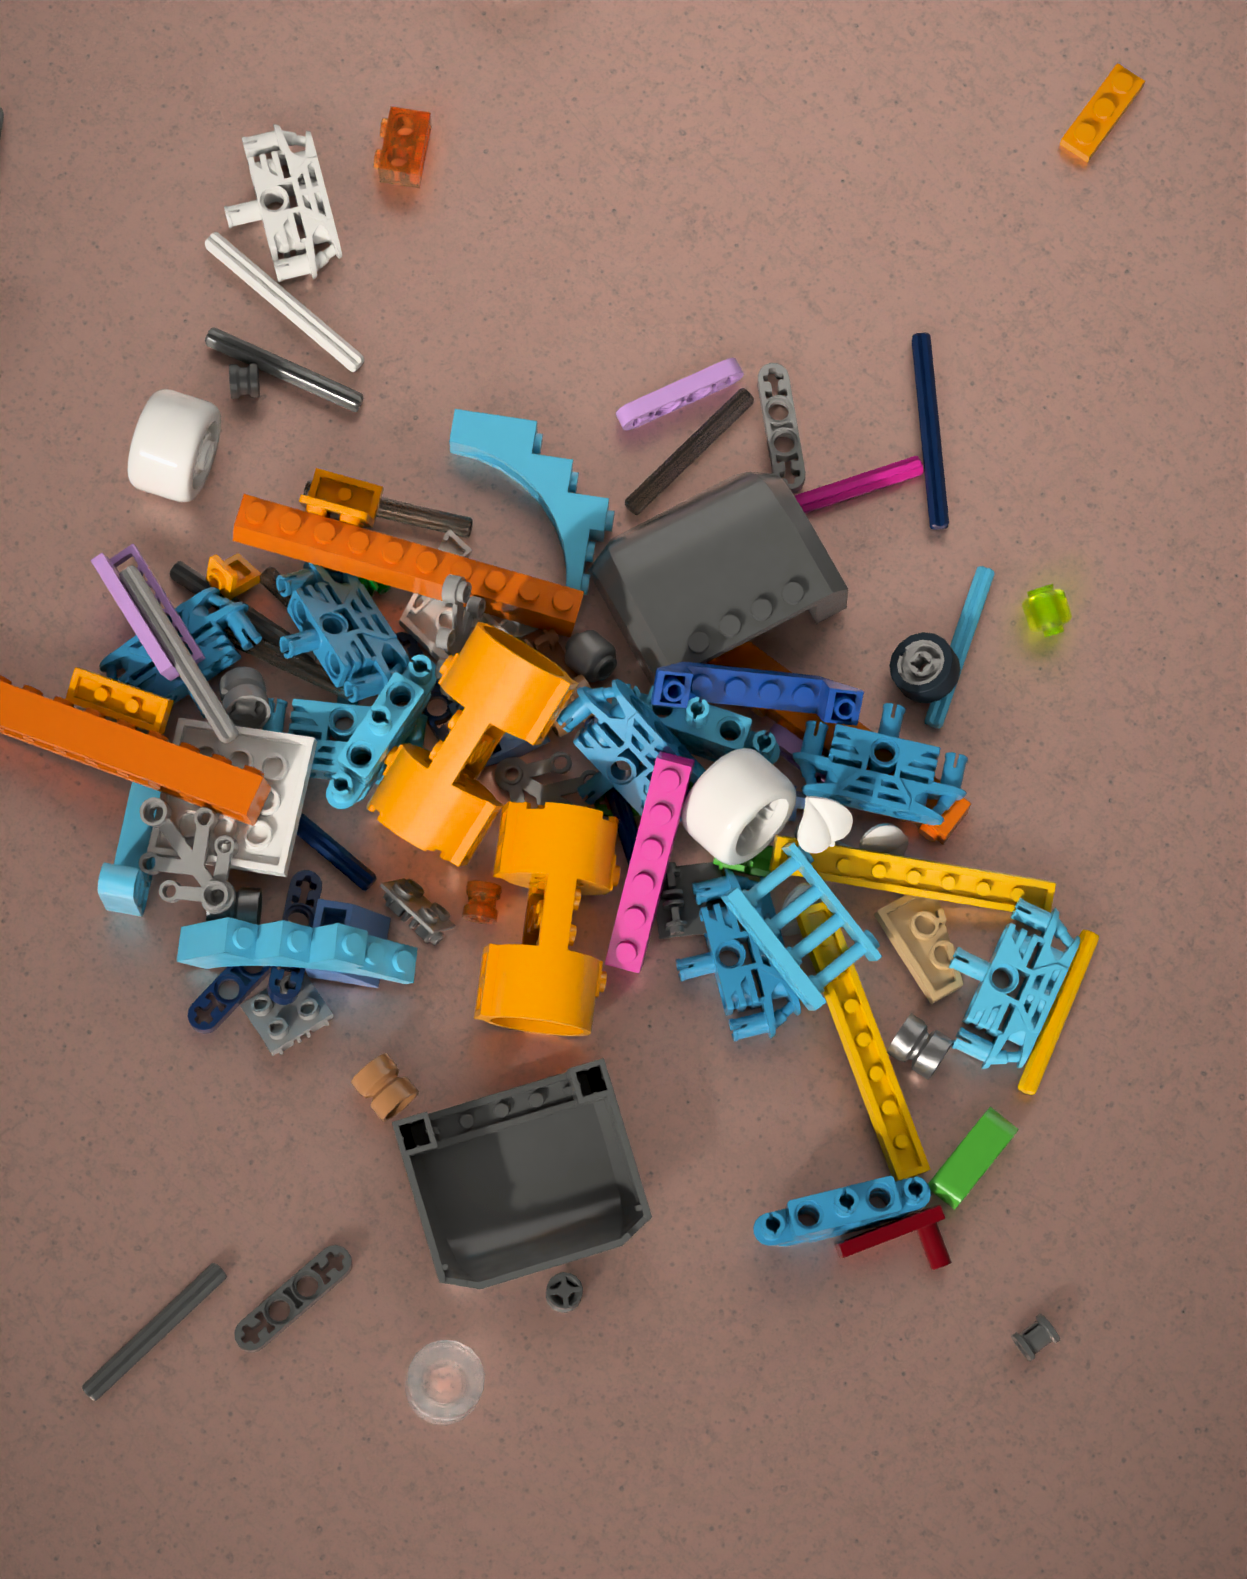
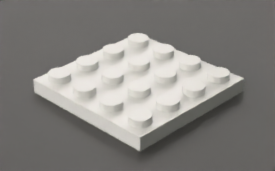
(286, 767)

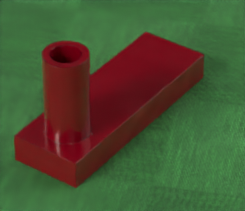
(922, 1221)

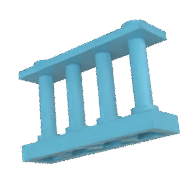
(787, 960)

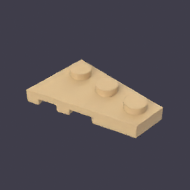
(922, 941)

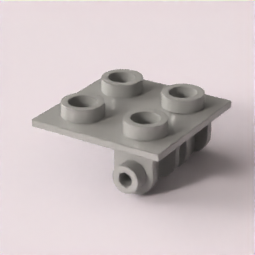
(408, 896)
(285, 1023)

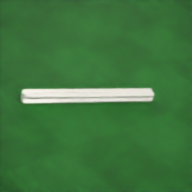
(284, 302)

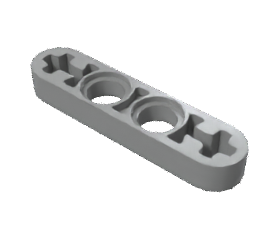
(781, 428)

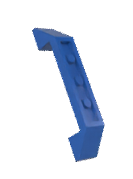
(757, 688)

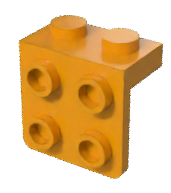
(343, 498)

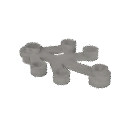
(457, 591)
(543, 793)
(192, 860)

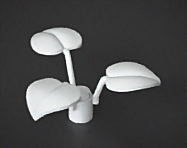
(827, 823)

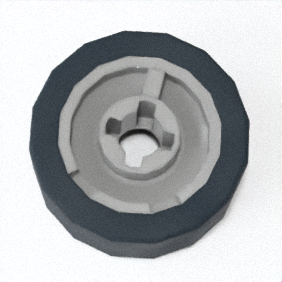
(937, 676)

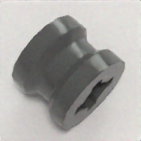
(244, 381)
(563, 1285)

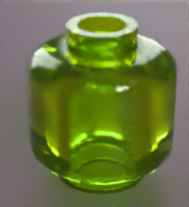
(1046, 610)

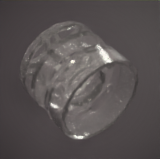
(440, 1361)

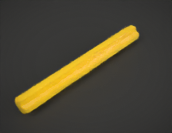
(1057, 1015)

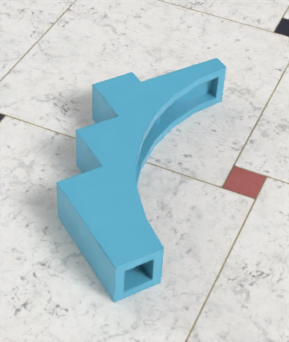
(514, 449)
(289, 944)

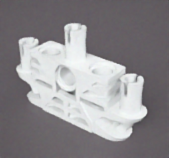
(312, 202)

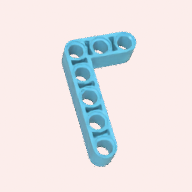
(123, 884)

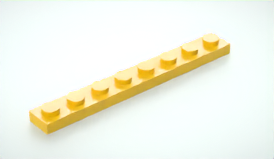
(922, 877)
(866, 1053)

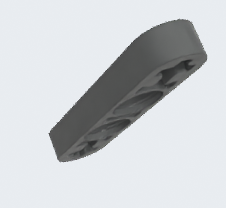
(289, 1294)

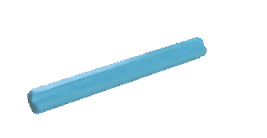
(963, 637)

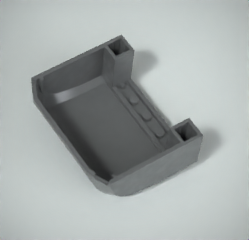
(716, 573)
(524, 1178)

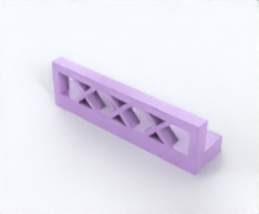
(110, 575)

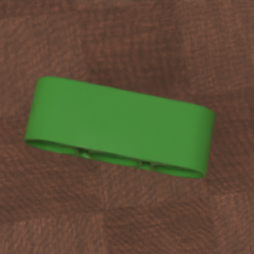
(972, 1158)

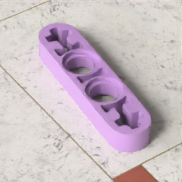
(679, 394)

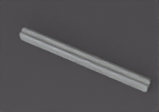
(179, 654)

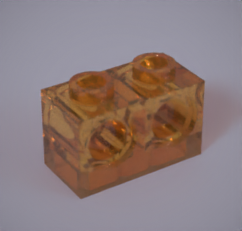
(407, 147)

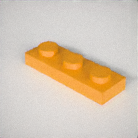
(1102, 112)
(119, 700)

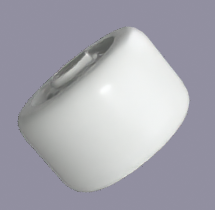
(174, 445)
(738, 806)

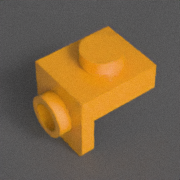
(232, 575)

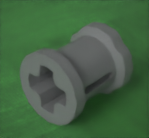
(1035, 1337)

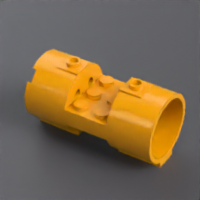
(436, 794)
(559, 857)

